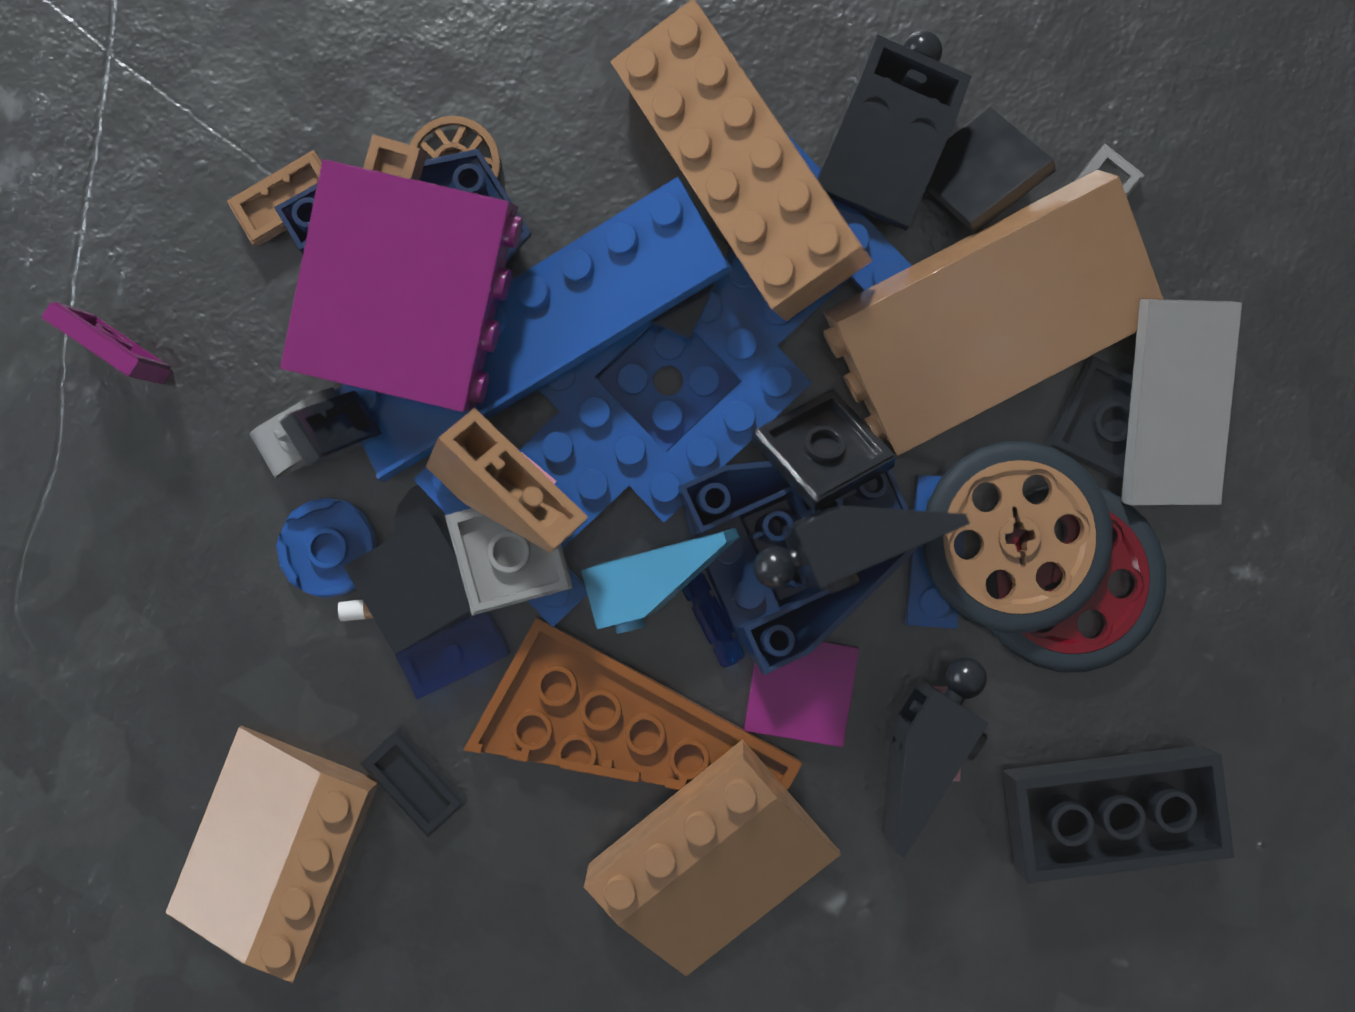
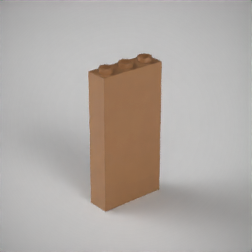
(994, 312)

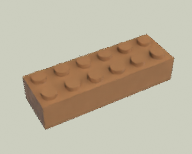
(740, 161)

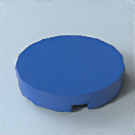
(320, 542)

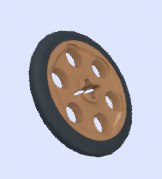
(1081, 562)

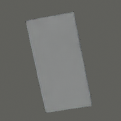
(1181, 402)

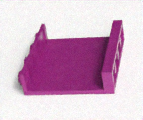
(401, 286)

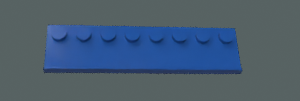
(565, 314)

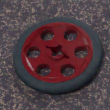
(1125, 619)

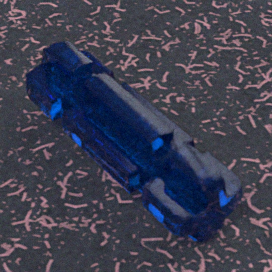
(713, 621)

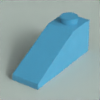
(643, 583)

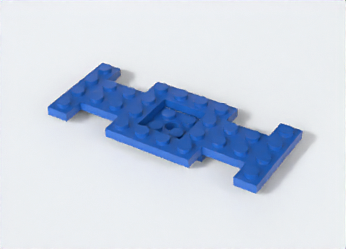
(625, 431)

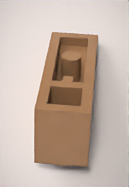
(503, 483)

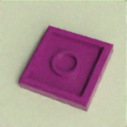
(107, 343)
(805, 697)

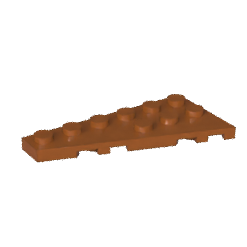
(603, 718)

